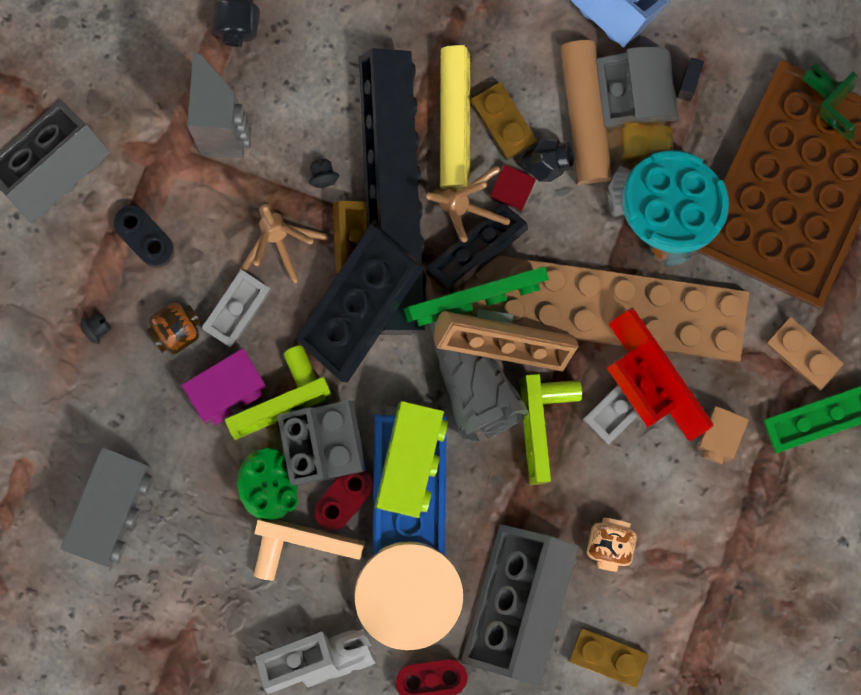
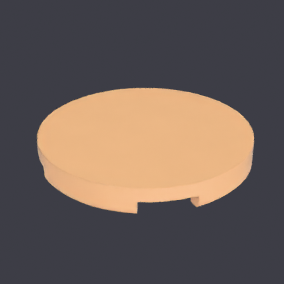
(408, 595)

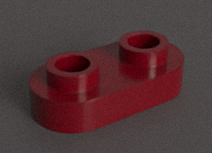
(344, 499)
(431, 678)

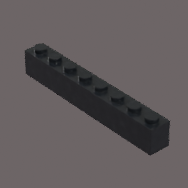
(391, 162)

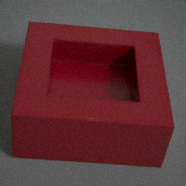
(512, 188)

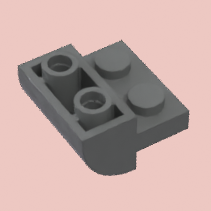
(637, 87)
(321, 443)

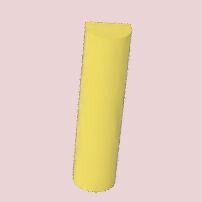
(454, 117)

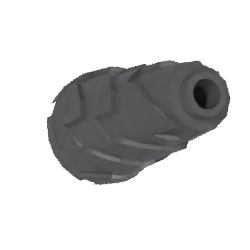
(479, 394)

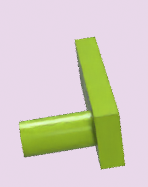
(308, 394)
(534, 396)

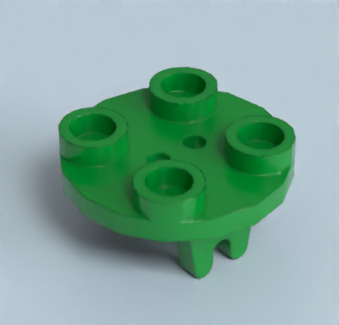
(266, 501)

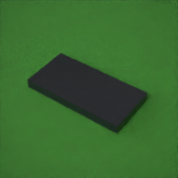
(359, 303)

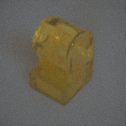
(643, 140)

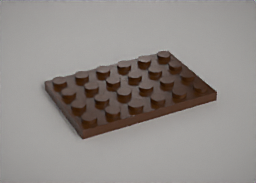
(792, 192)

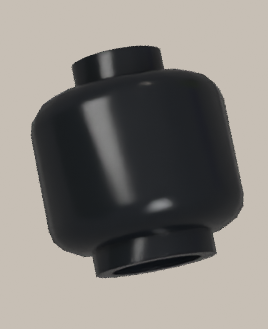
(236, 21)

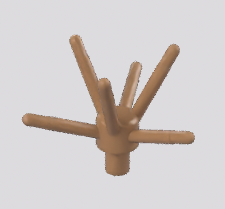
(457, 202)
(274, 230)

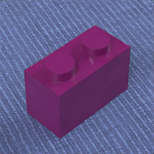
(225, 387)

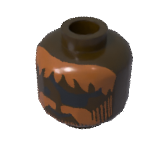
(174, 328)

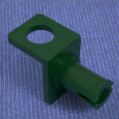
(833, 94)

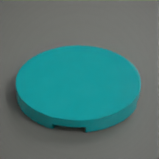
(675, 202)

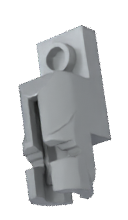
(315, 660)

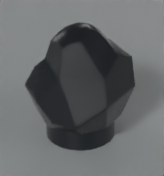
(548, 160)

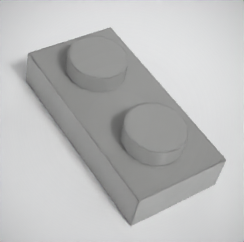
(236, 309)
(611, 415)

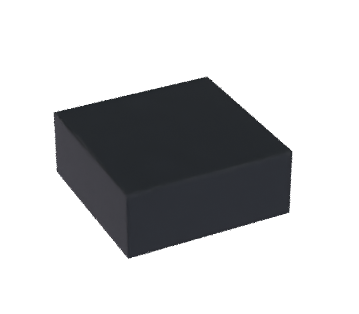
(690, 79)

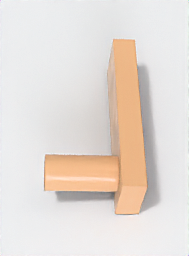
(278, 531)

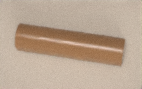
(585, 112)
(503, 341)

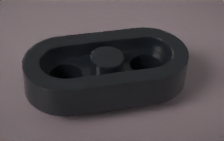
(143, 236)

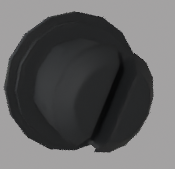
(323, 175)
(95, 327)

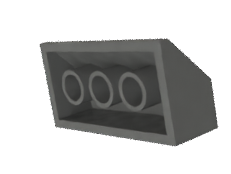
(215, 114)
(520, 604)

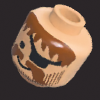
(611, 544)

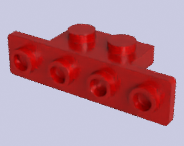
(652, 380)

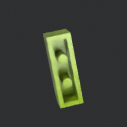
(411, 460)

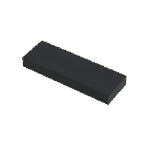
(483, 245)

